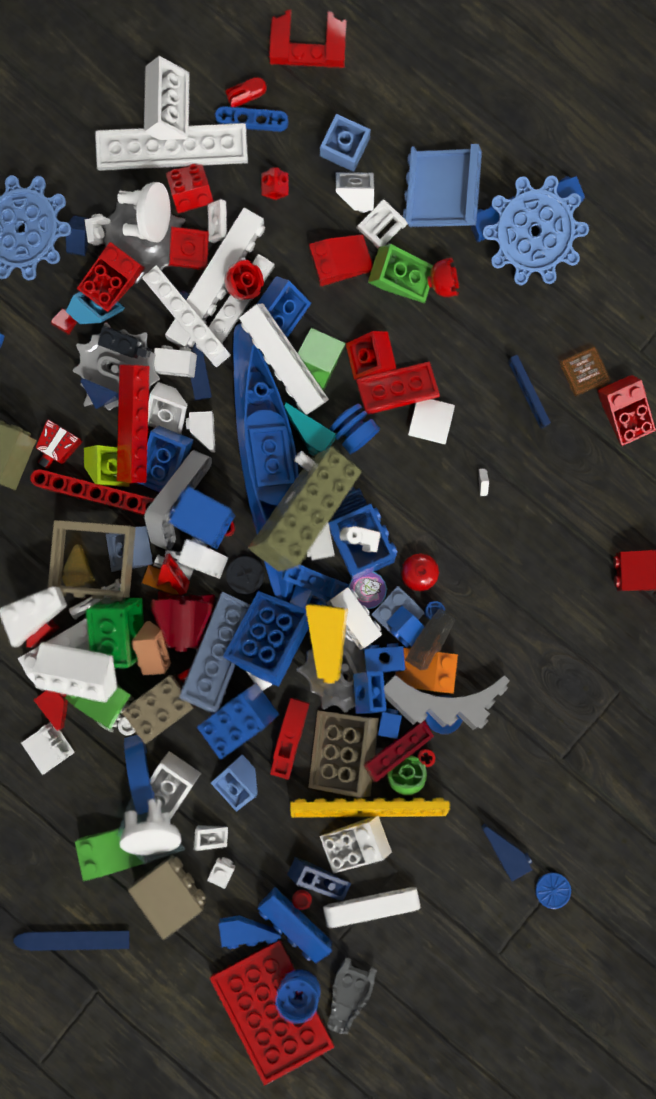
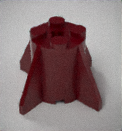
(182, 618)

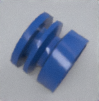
(354, 429)
(298, 1007)

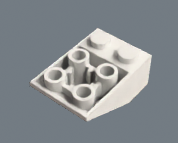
(356, 845)

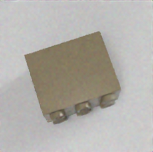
(157, 709)
(168, 896)

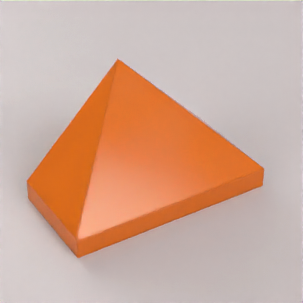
(151, 579)

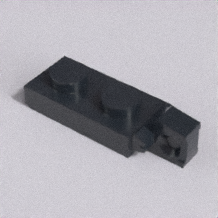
(122, 343)

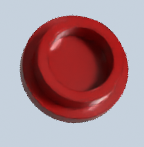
(301, 899)

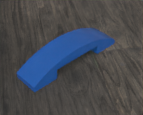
(314, 581)
(138, 773)

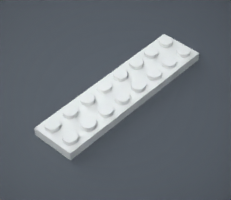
(140, 150)

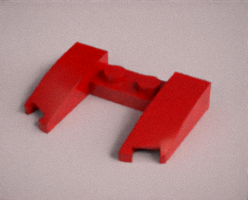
(327, 55)

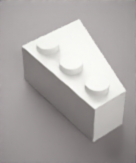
(199, 557)

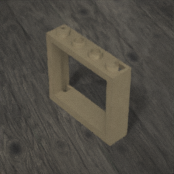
(57, 556)

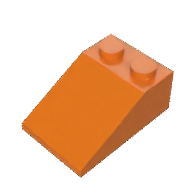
(438, 676)

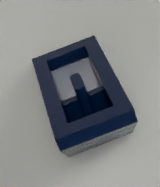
(77, 241)

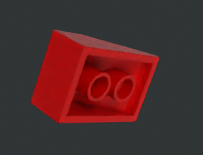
(340, 258)

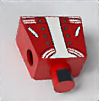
(56, 444)

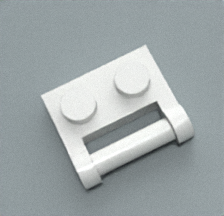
(378, 220)

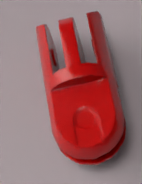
(246, 91)

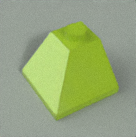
(102, 465)

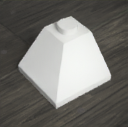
(356, 190)
(166, 408)

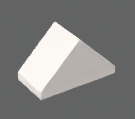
(210, 837)

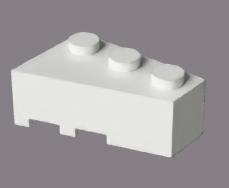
(30, 614)

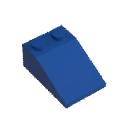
(164, 456)

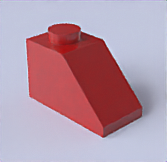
(54, 707)

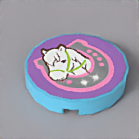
(370, 590)

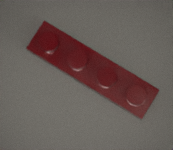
(398, 751)

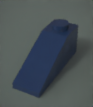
(511, 857)
(318, 879)

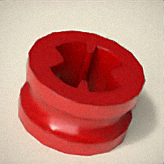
(430, 753)

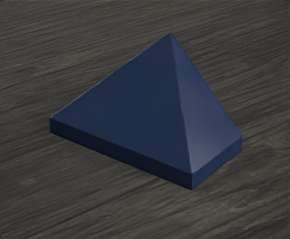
(98, 394)

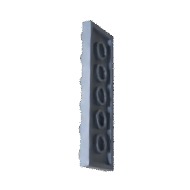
(209, 669)

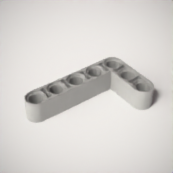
(156, 517)

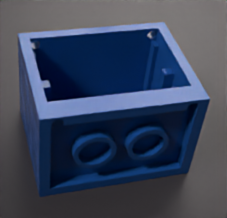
(201, 517)
(357, 561)
(238, 721)

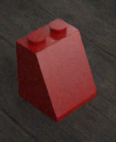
(635, 570)

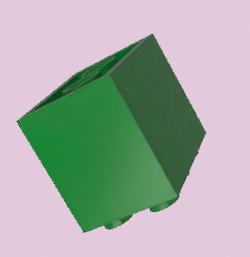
(113, 628)

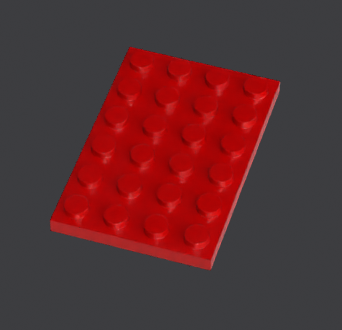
(249, 997)

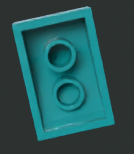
(313, 435)

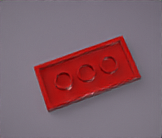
(397, 388)

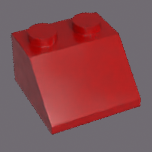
(370, 354)

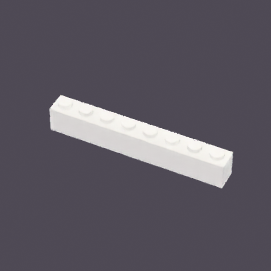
(211, 283)

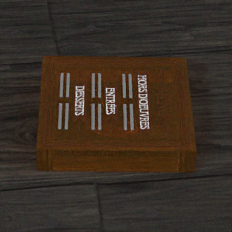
(585, 371)

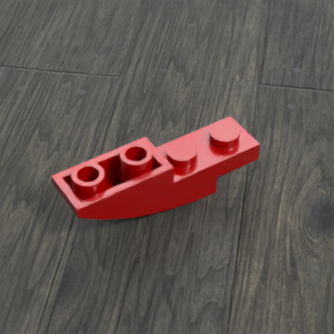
(289, 738)

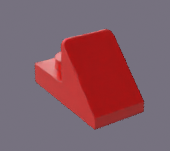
(172, 572)

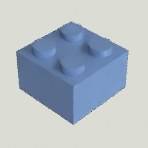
(345, 142)

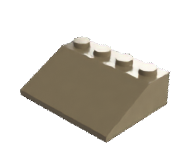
(340, 751)

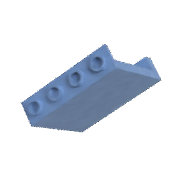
(443, 187)

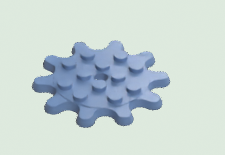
(556, 226)
(41, 227)

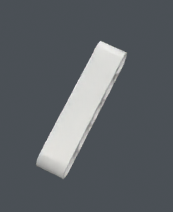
(371, 907)

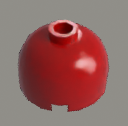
(444, 278)
(243, 280)
(420, 572)

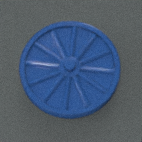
(553, 890)

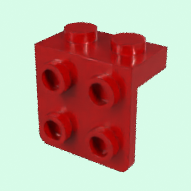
(189, 187)

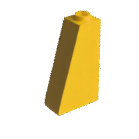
(327, 635)

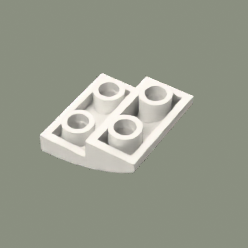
(431, 420)

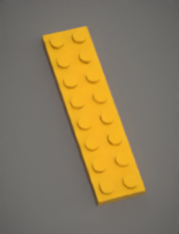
(361, 808)

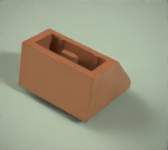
(151, 650)

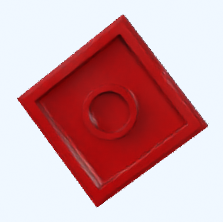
(188, 248)

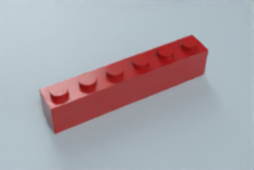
(133, 423)

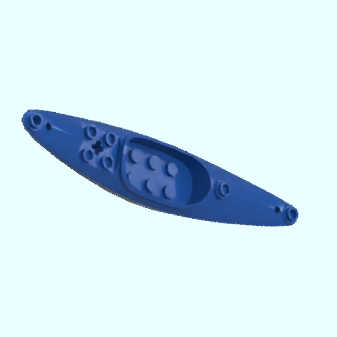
(263, 440)

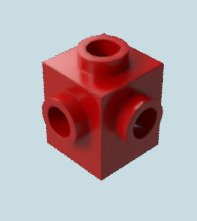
(274, 183)

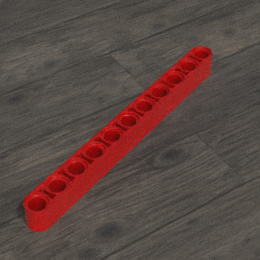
(87, 493)

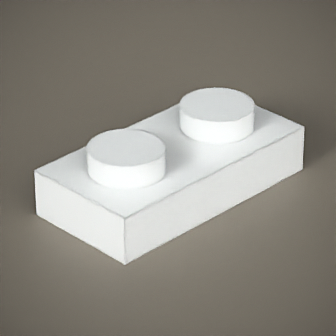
(217, 220)

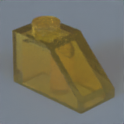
(77, 570)

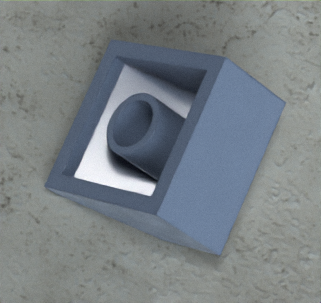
(142, 554)
(391, 604)

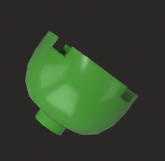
(408, 776)

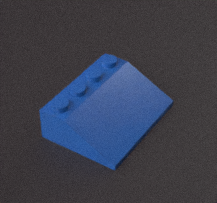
(268, 638)

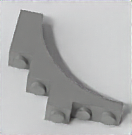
(470, 709)

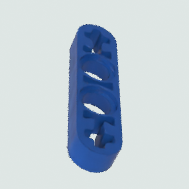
(252, 114)

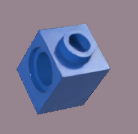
(389, 723)

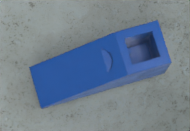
(242, 930)

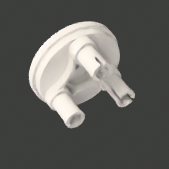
(152, 212)
(150, 837)

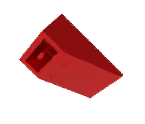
(110, 277)
(627, 409)

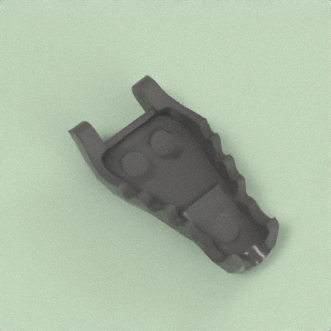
(350, 993)

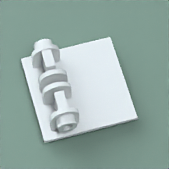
(47, 748)

